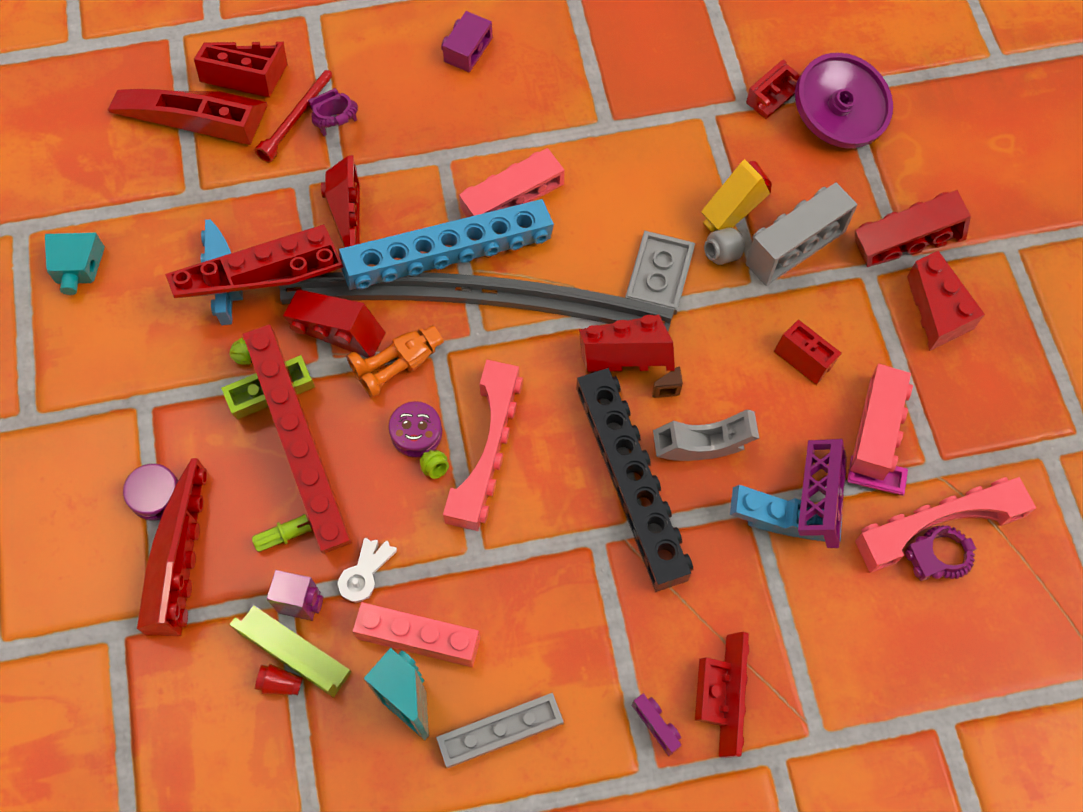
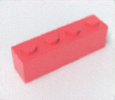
(515, 186)
(881, 422)
(416, 634)

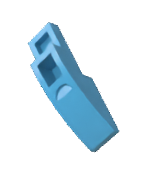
(216, 247)
(770, 512)

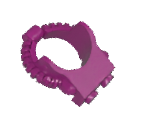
(330, 104)
(928, 565)

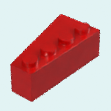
(914, 229)

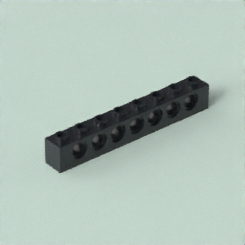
(661, 572)

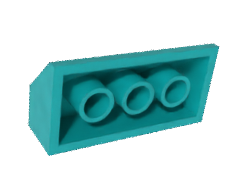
(401, 690)

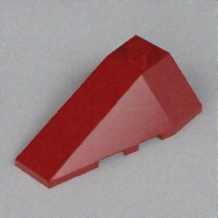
(343, 198)

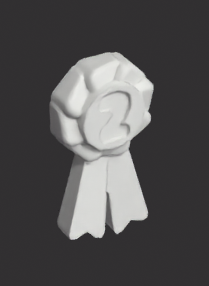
(358, 581)

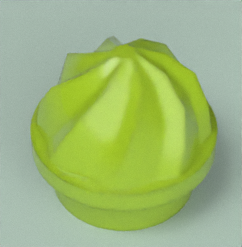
(240, 353)
(434, 464)

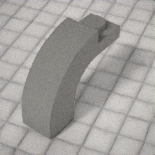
(706, 441)

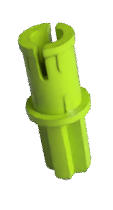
(280, 533)

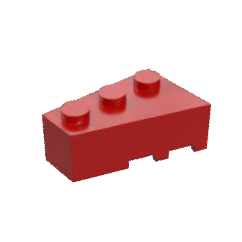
(241, 68)
(942, 300)
(335, 321)
(627, 344)

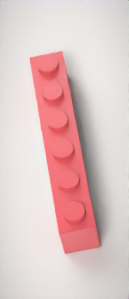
(1002, 502)
(467, 503)

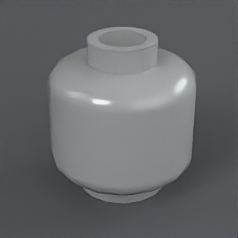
(724, 246)

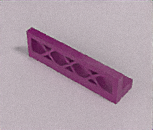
(833, 492)

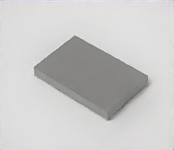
(660, 270)

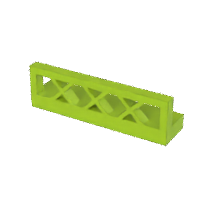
(292, 650)

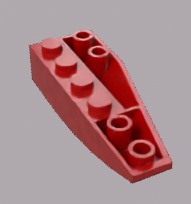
(200, 112)
(260, 266)
(173, 557)

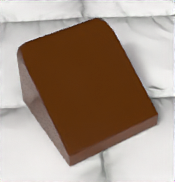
(668, 385)

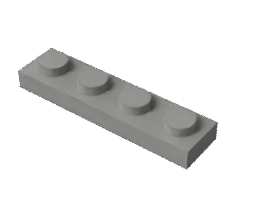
(499, 730)

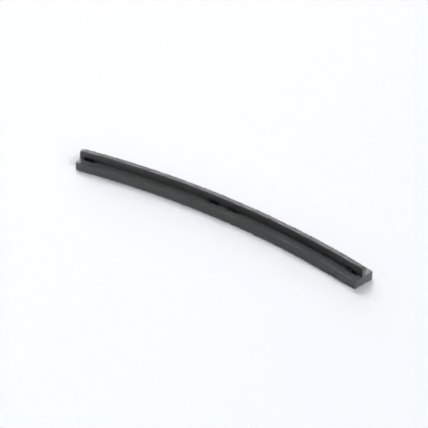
(511, 294)

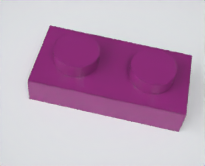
(664, 733)

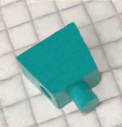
(73, 259)

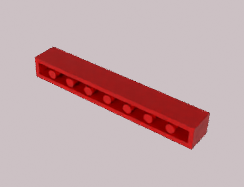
(297, 439)

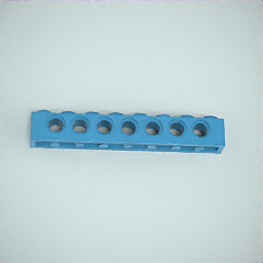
(433, 239)

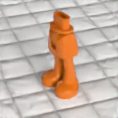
(411, 350)

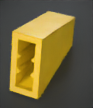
(735, 198)

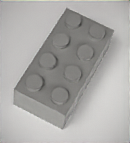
(800, 233)

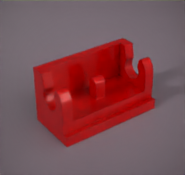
(773, 89)
(807, 351)

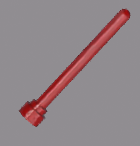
(268, 149)

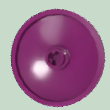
(844, 100)

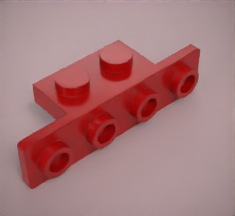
(722, 694)

